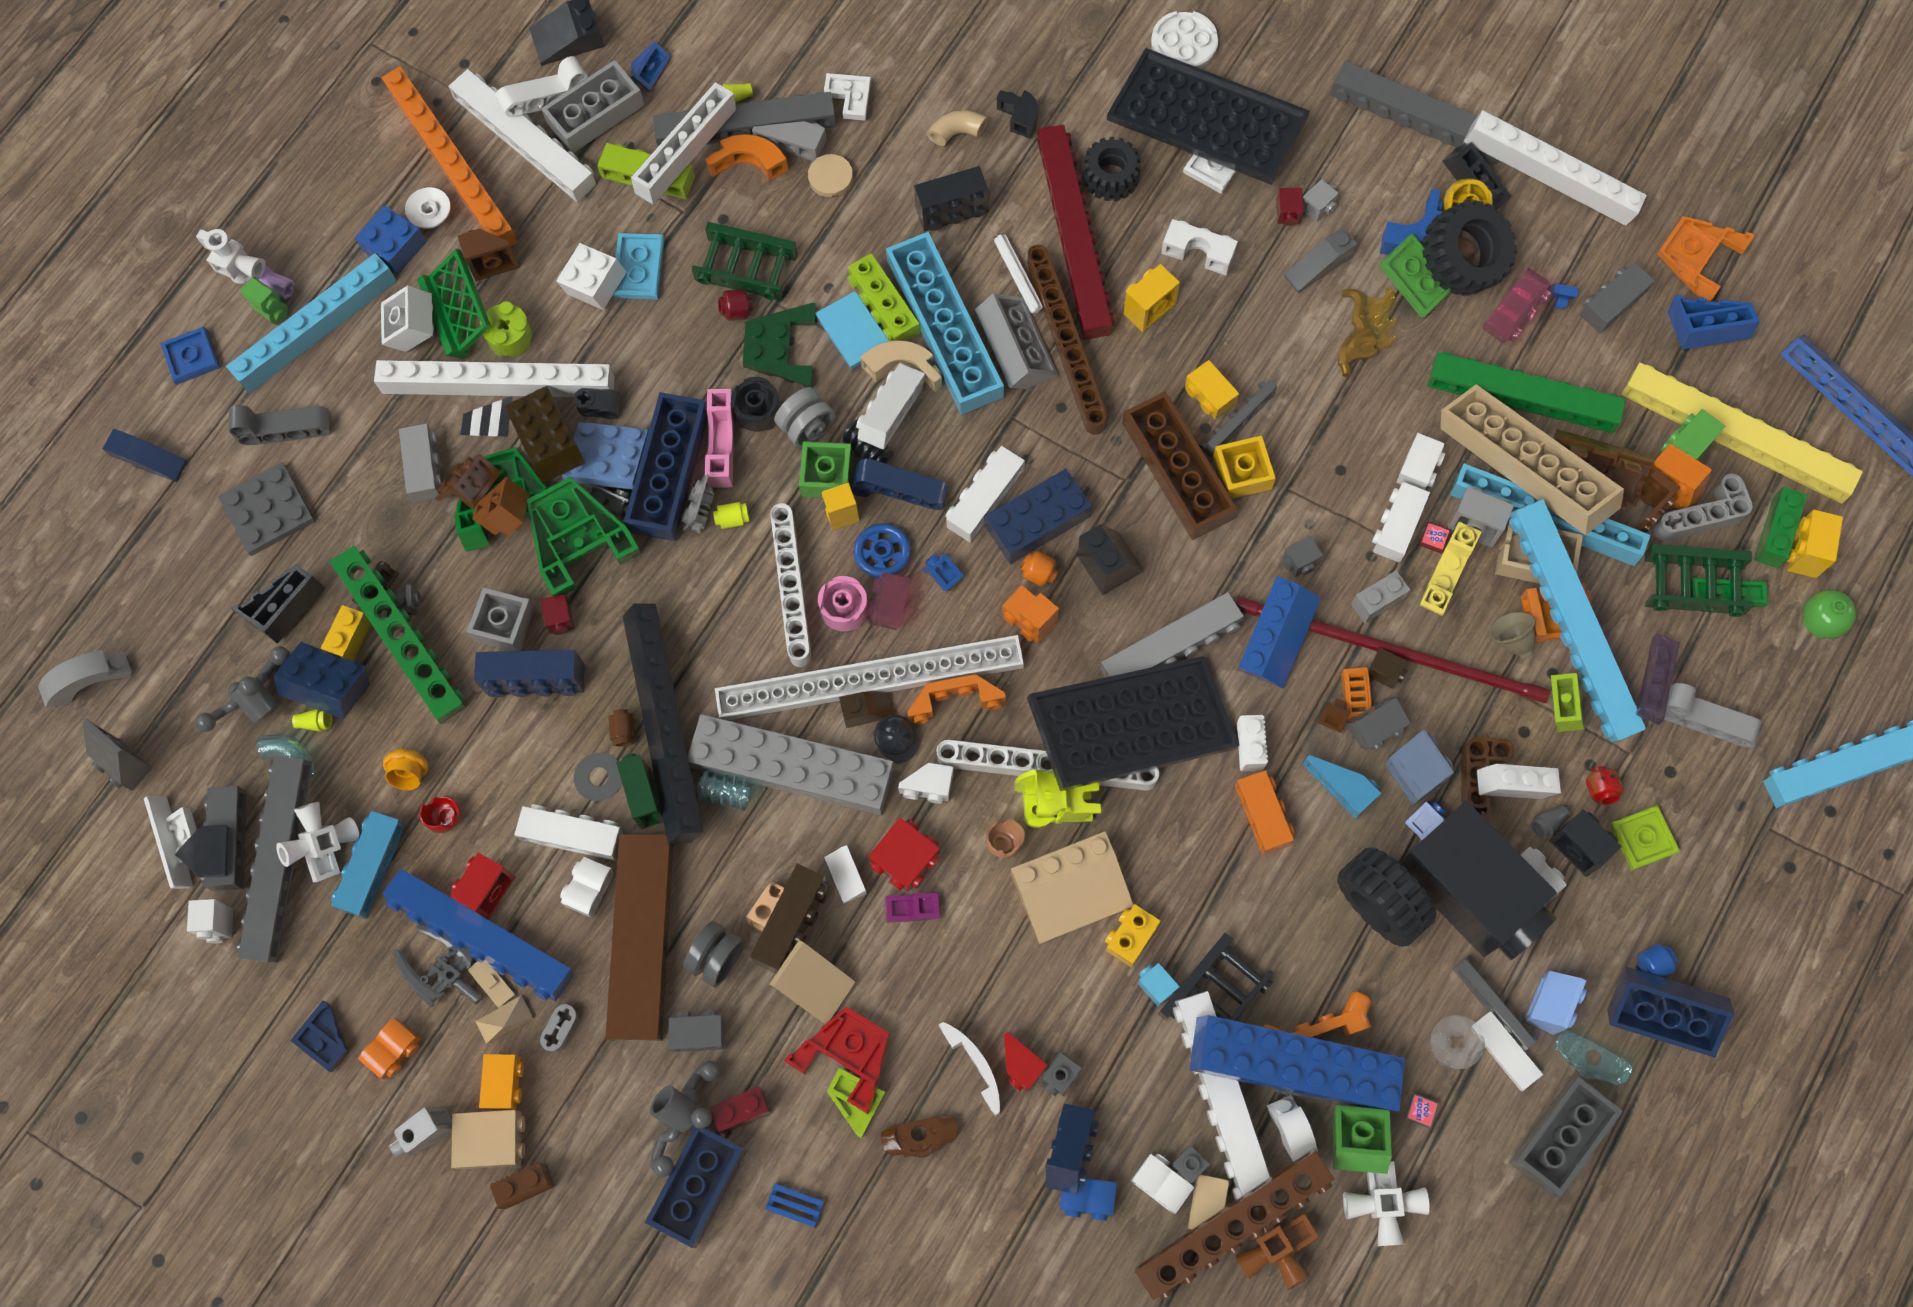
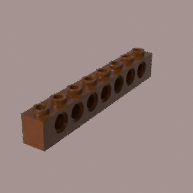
(1161, 1286)

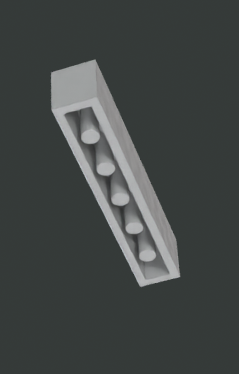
(1178, 638)

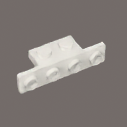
(171, 833)

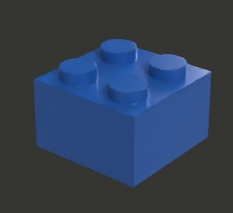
(391, 239)

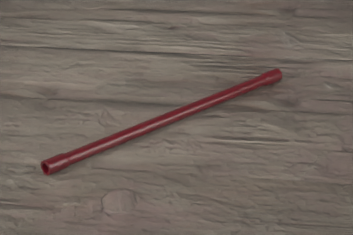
(1525, 689)

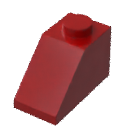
(1021, 1064)

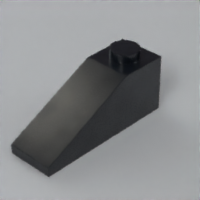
(1468, 163)

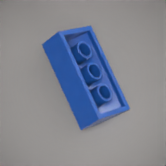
(1279, 632)

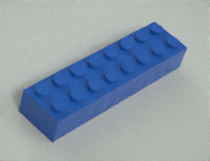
(1297, 1063)

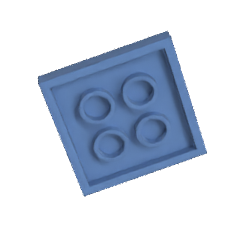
(609, 453)

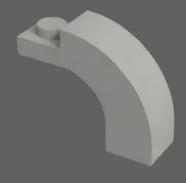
(71, 676)

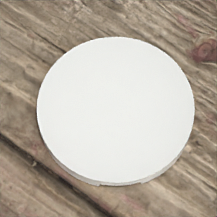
(1186, 38)

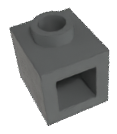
(1302, 557)
(1060, 1075)

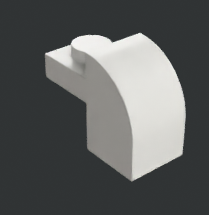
(1293, 1127)

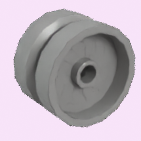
(804, 417)

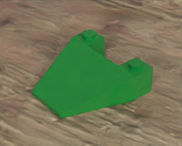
(517, 470)
(571, 526)

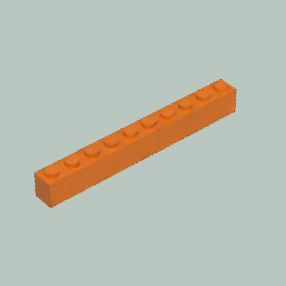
(447, 155)

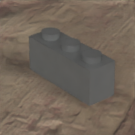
(1616, 297)

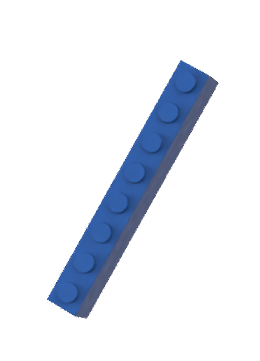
(1852, 400)
(477, 935)

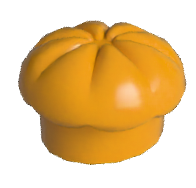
(405, 768)

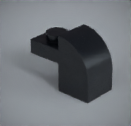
(1023, 112)

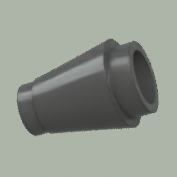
(1550, 821)

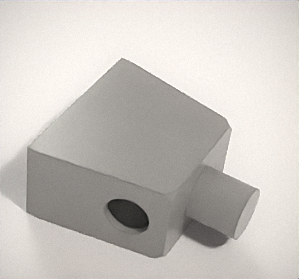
(422, 1131)

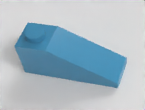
(1348, 787)

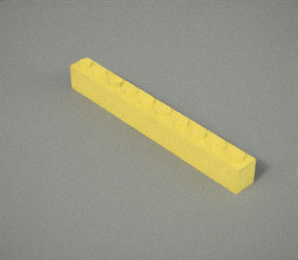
(1745, 434)

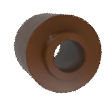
(621, 728)

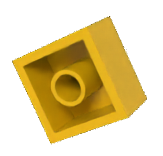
(1151, 297)
(1244, 467)
(1815, 544)

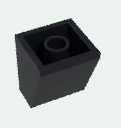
(1107, 558)

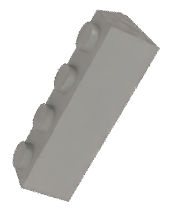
(1015, 341)

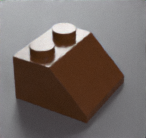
(487, 254)

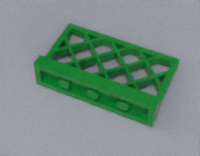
(443, 313)

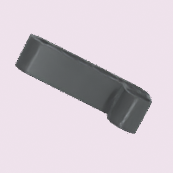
(277, 425)

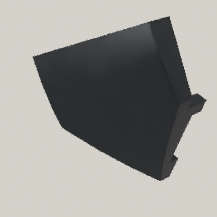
(206, 851)

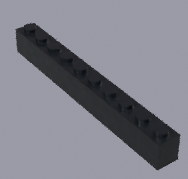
(662, 724)

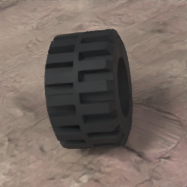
(1111, 153)

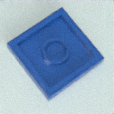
(190, 355)

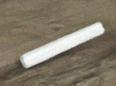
(1018, 273)

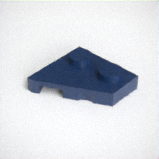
(322, 1038)

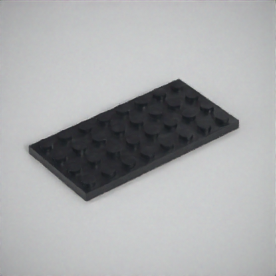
(1208, 116)
(1132, 722)

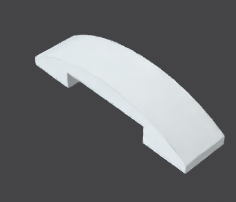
(956, 1039)

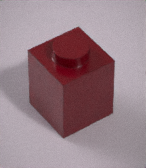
(1289, 206)
(557, 614)

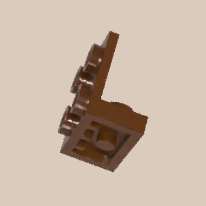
(469, 480)
(1658, 493)

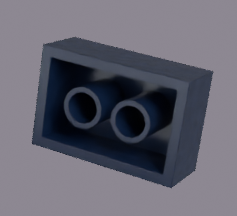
(321, 680)

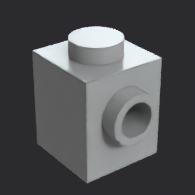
(1320, 200)

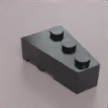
(281, 603)

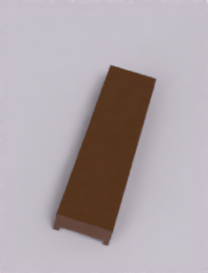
(639, 938)

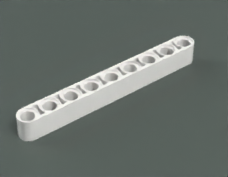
(1010, 767)

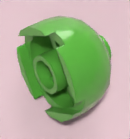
(1829, 614)

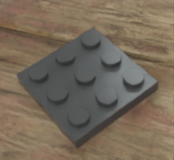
(266, 509)

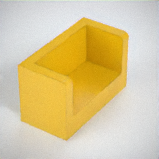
(840, 506)

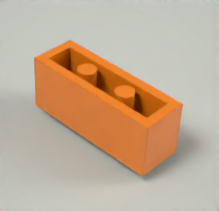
(1265, 812)

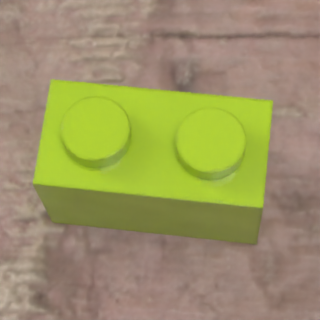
(1567, 702)

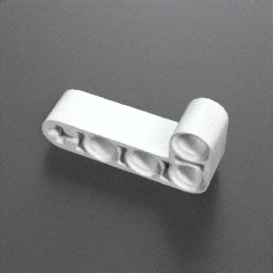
(535, 94)

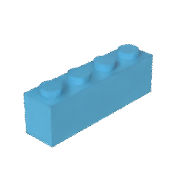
(368, 864)

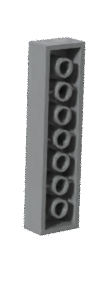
(791, 764)

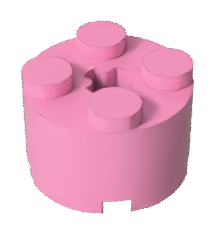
(833, 595)

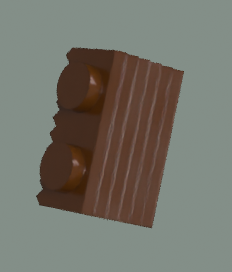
(522, 1185)

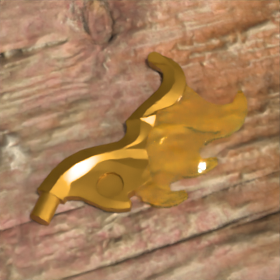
(1370, 328)

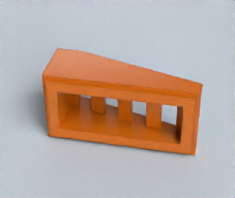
(1352, 673)

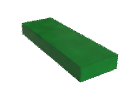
(1750, 590)

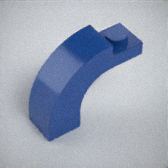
(1396, 233)

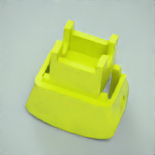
(1043, 792)

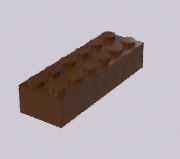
(1179, 465)

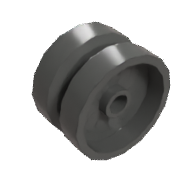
(713, 954)

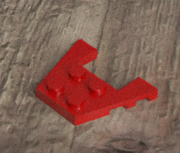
(853, 1044)

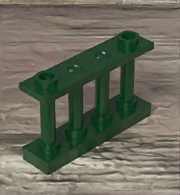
(748, 240)
(1710, 560)

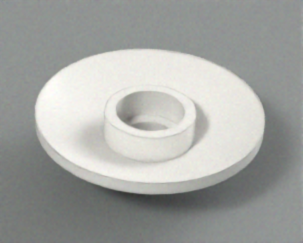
(423, 201)

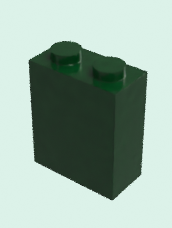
(640, 791)

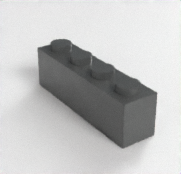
(228, 808)

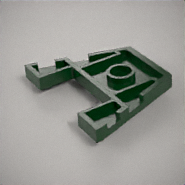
(768, 344)

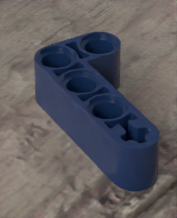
(898, 483)

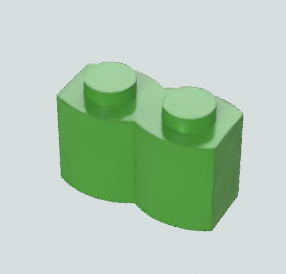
(264, 301)

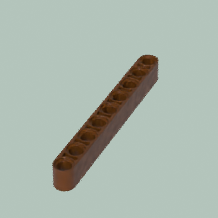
(1069, 348)

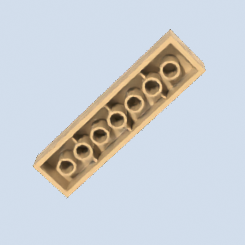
(1532, 459)

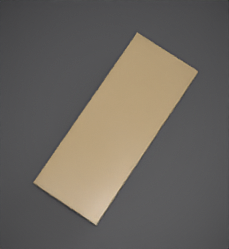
(491, 983)

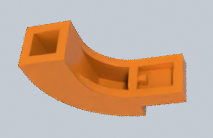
(749, 150)

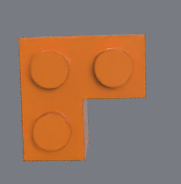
(1684, 472)
(1031, 614)

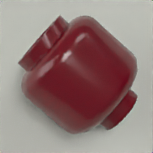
(735, 305)

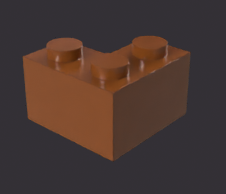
(502, 508)

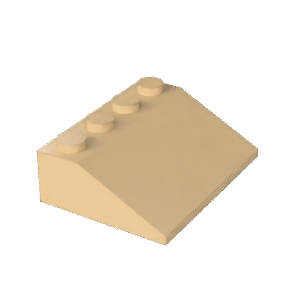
(1071, 887)

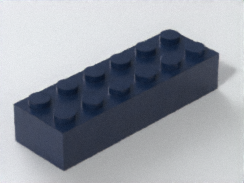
(666, 466)

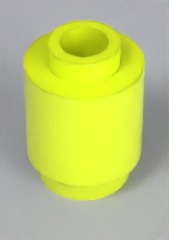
(731, 515)

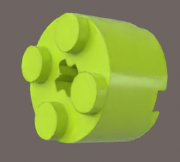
(509, 330)

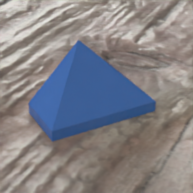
(649, 65)

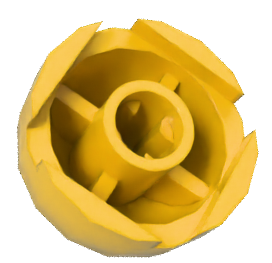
(1467, 190)

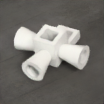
(229, 257)
(317, 842)
(1386, 1203)

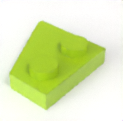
(840, 1090)

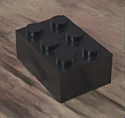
(951, 199)

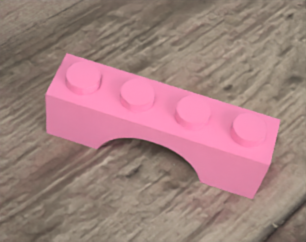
(721, 439)

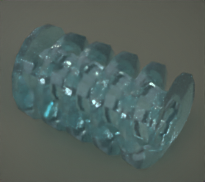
(724, 790)

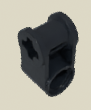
(598, 403)

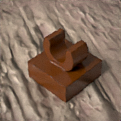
(1334, 716)

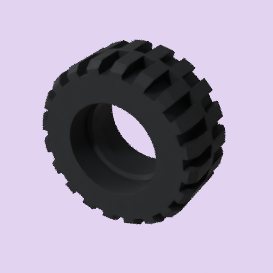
(1492, 237)
(1387, 896)

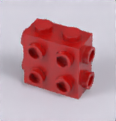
(905, 855)

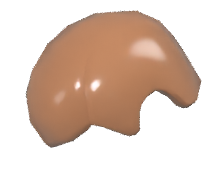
(1005, 838)

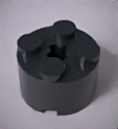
(755, 404)

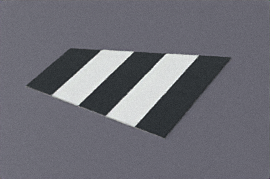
(487, 420)

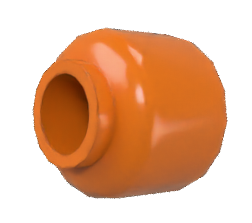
(1039, 568)

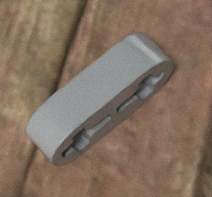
(564, 1031)

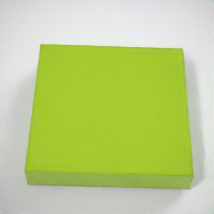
(1644, 837)

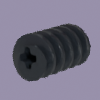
(863, 449)

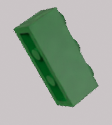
(1780, 527)

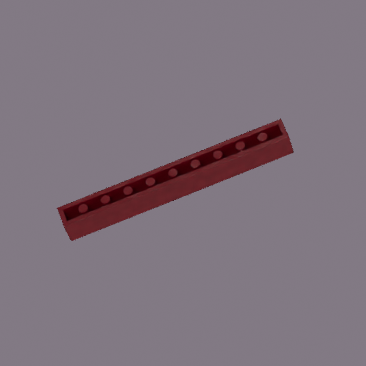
(1074, 232)

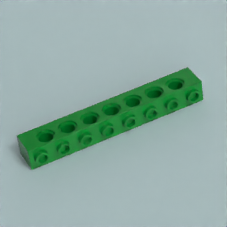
(346, 566)

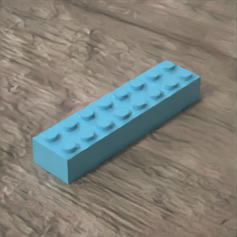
(945, 323)

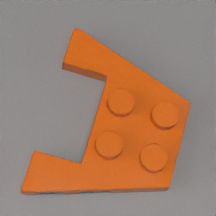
(1692, 246)

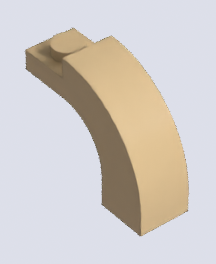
(888, 355)

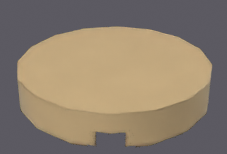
(830, 175)

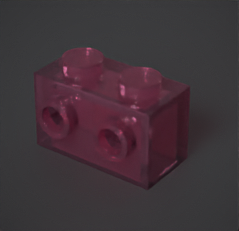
(889, 600)

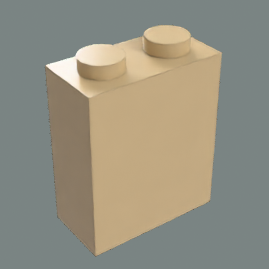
(487, 1139)

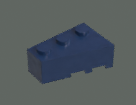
(1071, 1149)

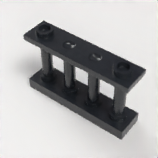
(1207, 970)

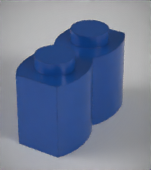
(1094, 1198)

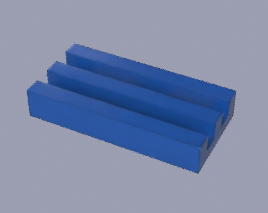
(773, 1197)

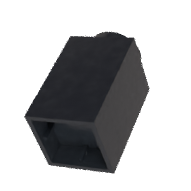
(1482, 884)

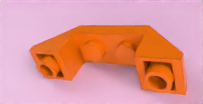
(989, 695)

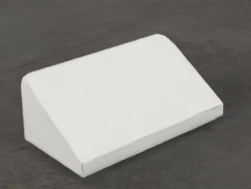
(845, 874)

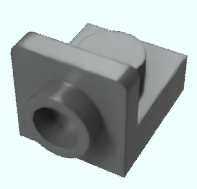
(407, 599)
(1190, 1164)

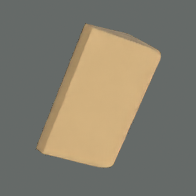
(1207, 1199)

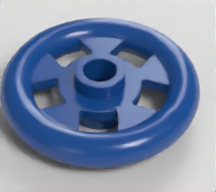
(872, 534)

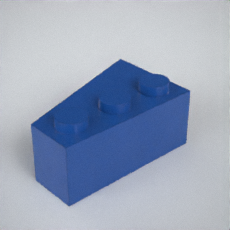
(1711, 323)

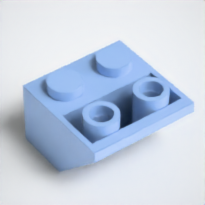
(1556, 1002)

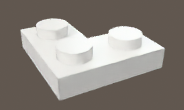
(854, 91)

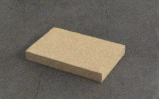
(812, 982)

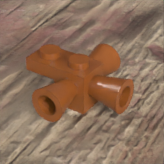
(1277, 1247)

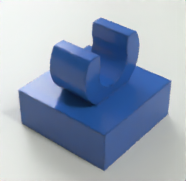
(1563, 294)

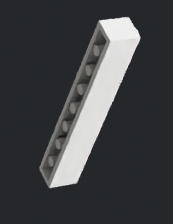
(524, 136)
(1555, 168)
(1226, 1108)

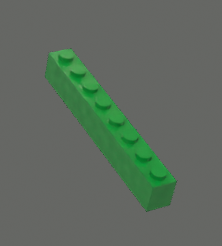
(1528, 392)

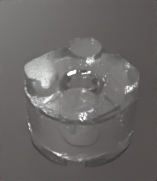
(1472, 1043)

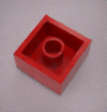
(482, 885)

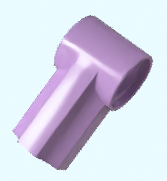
(278, 283)

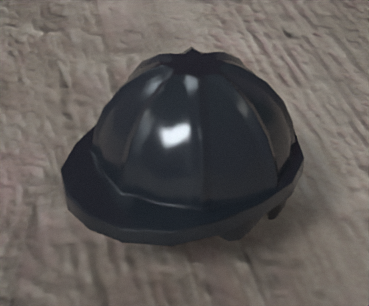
(896, 738)

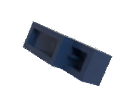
(144, 455)

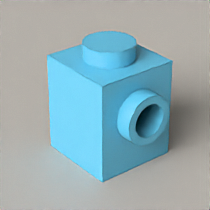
(1157, 983)

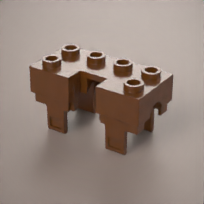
(1617, 463)

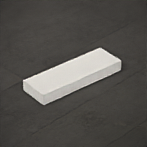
(1508, 1052)

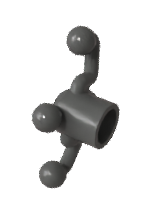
(247, 695)
(679, 1114)

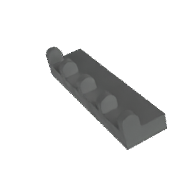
(1239, 420)
(1494, 1003)

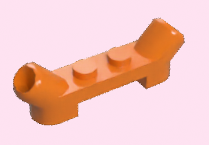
(1352, 1019)

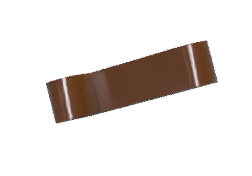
(1472, 763)

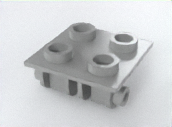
(700, 500)

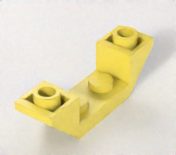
(1449, 568)

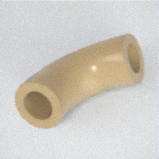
(956, 123)

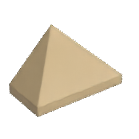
(504, 1019)

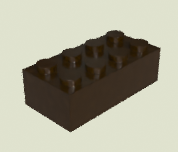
(544, 434)
(790, 918)

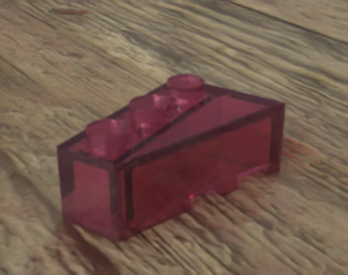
(1518, 307)

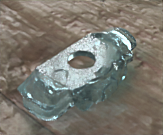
(1610, 1068)

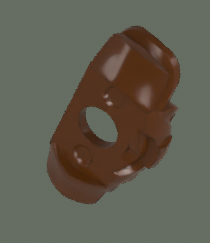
(899, 1140)

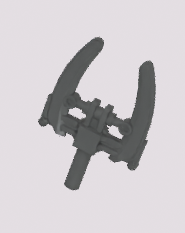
(448, 975)

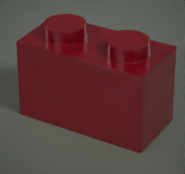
(740, 1110)

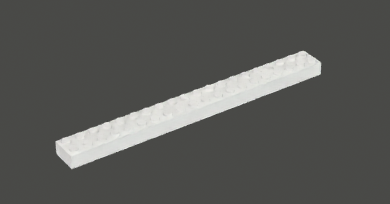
(870, 676)

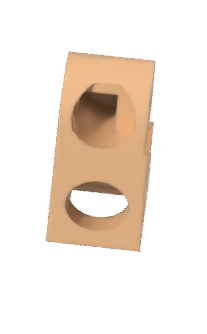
(764, 906)

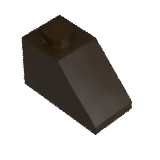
(865, 708)

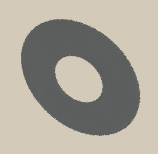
(582, 771)

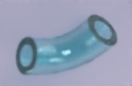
(282, 745)

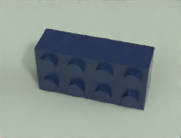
(1038, 516)
(529, 672)
(1670, 1011)
(695, 1187)

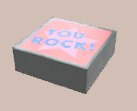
(1421, 1111)

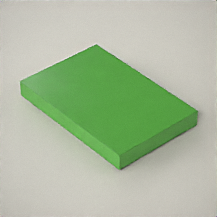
(1409, 274)

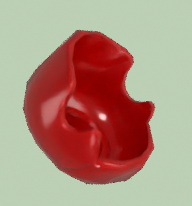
(440, 814)

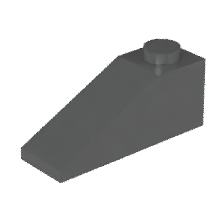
(1322, 260)

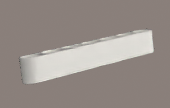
(790, 595)

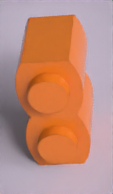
(389, 1049)

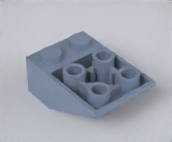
(1420, 767)

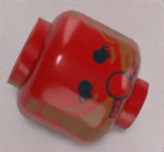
(1604, 785)

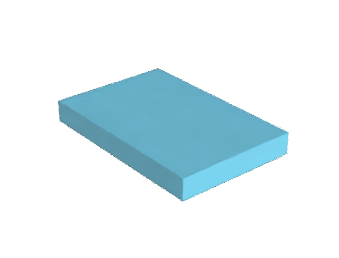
(642, 260)
(851, 328)

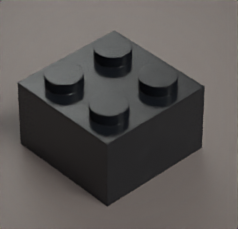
(1585, 843)

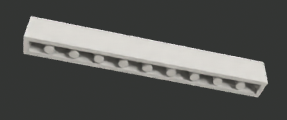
(489, 378)

